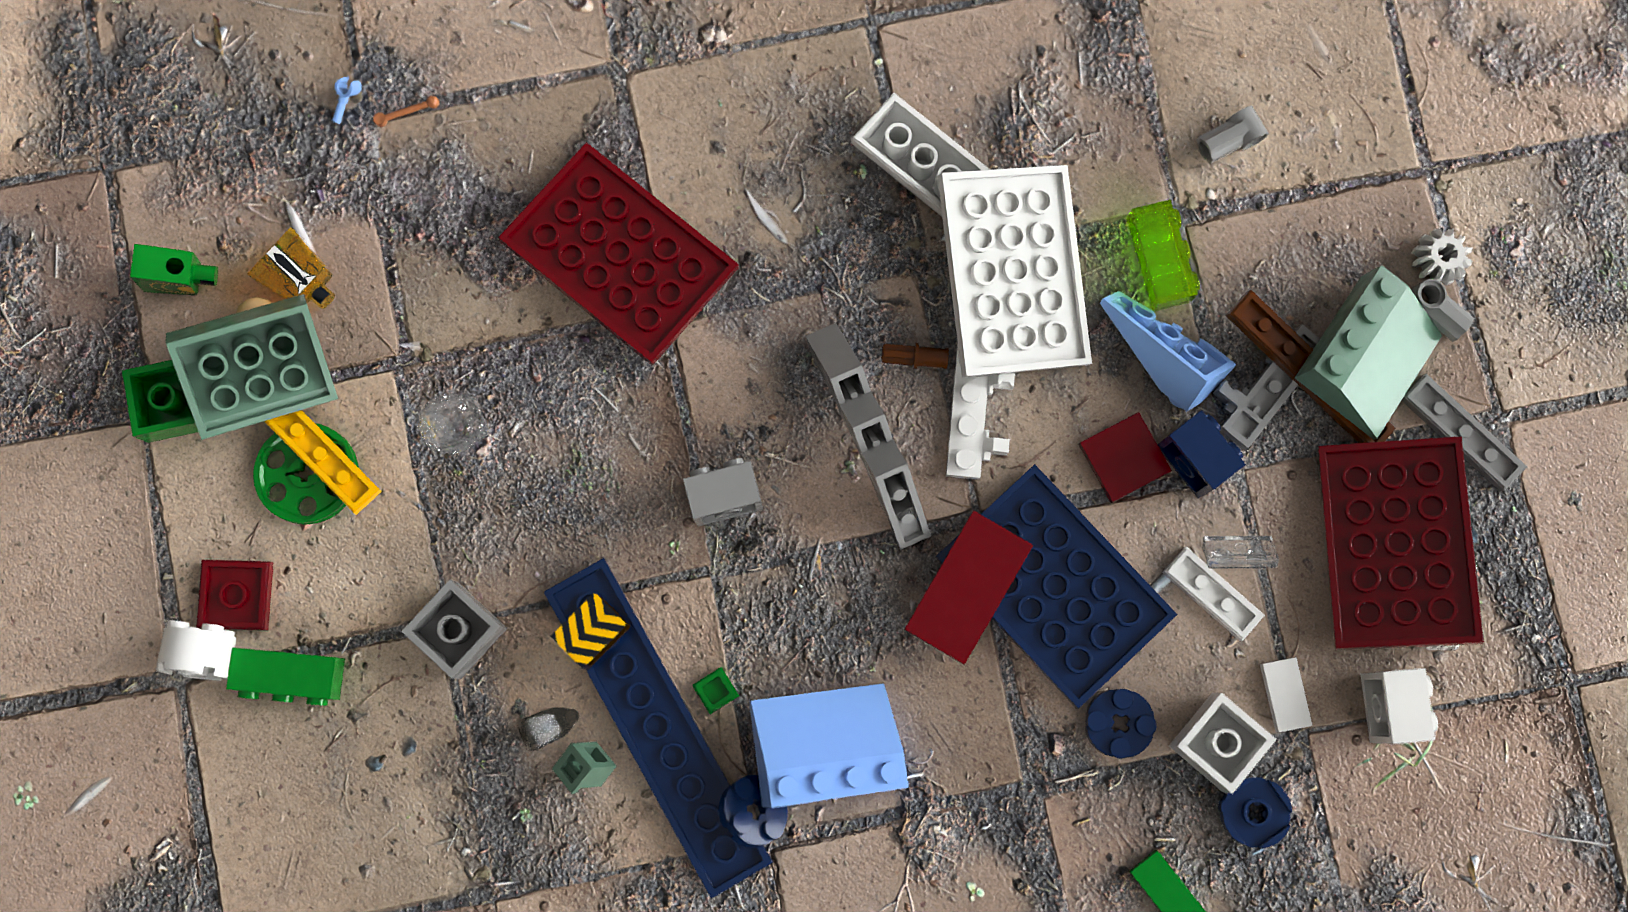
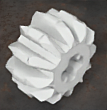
(1451, 251)

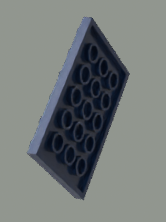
(1075, 598)

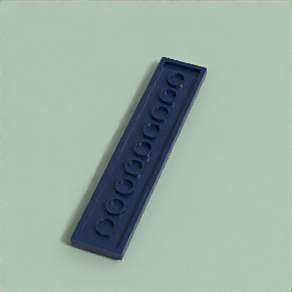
(661, 735)

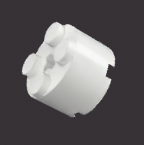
(196, 651)

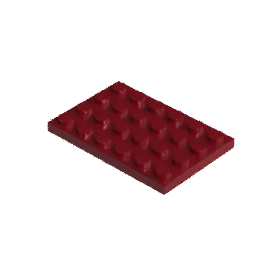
(618, 253)
(1399, 544)

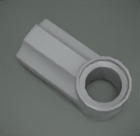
(1240, 131)
(1442, 310)

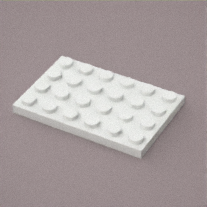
(1014, 270)

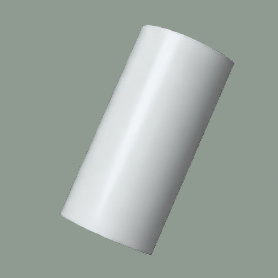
(912, 149)

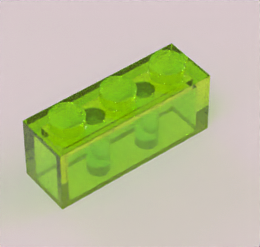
(1162, 255)

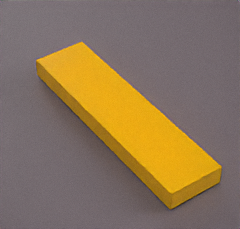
(325, 459)

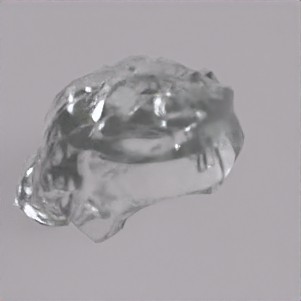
(452, 423)

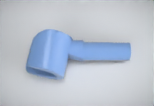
(344, 94)

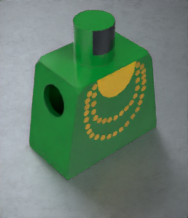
(170, 270)

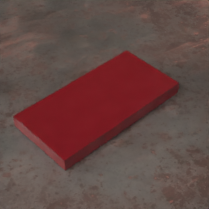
(968, 587)

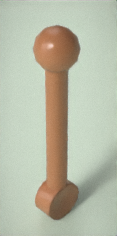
(381, 119)

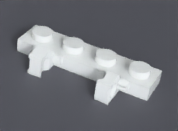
(967, 438)

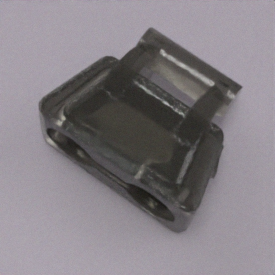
(546, 727)

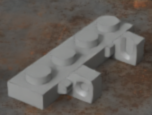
(1255, 407)

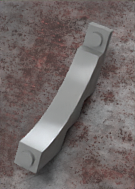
(870, 434)

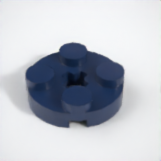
(1121, 703)
(1275, 816)
(740, 823)

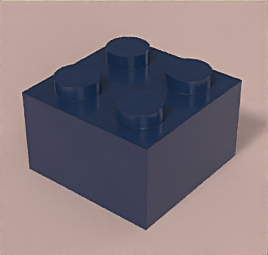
(1201, 454)

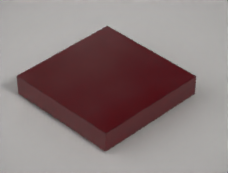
(1124, 457)
(235, 594)

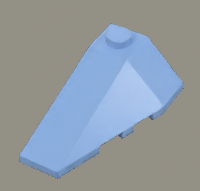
(1175, 363)

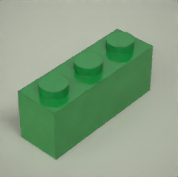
(285, 675)

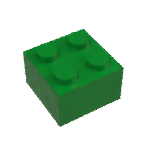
(157, 403)

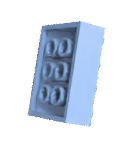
(826, 745)

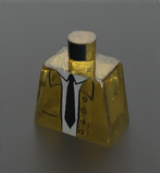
(294, 270)

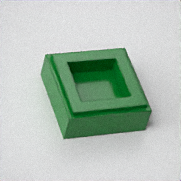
(715, 690)

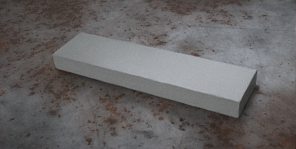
(1452, 420)

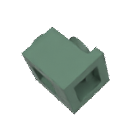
(583, 766)

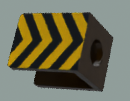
(590, 631)

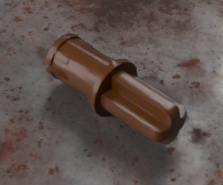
(915, 355)

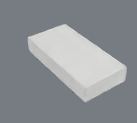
(1286, 695)

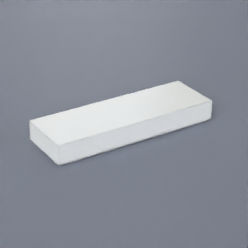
(1213, 594)

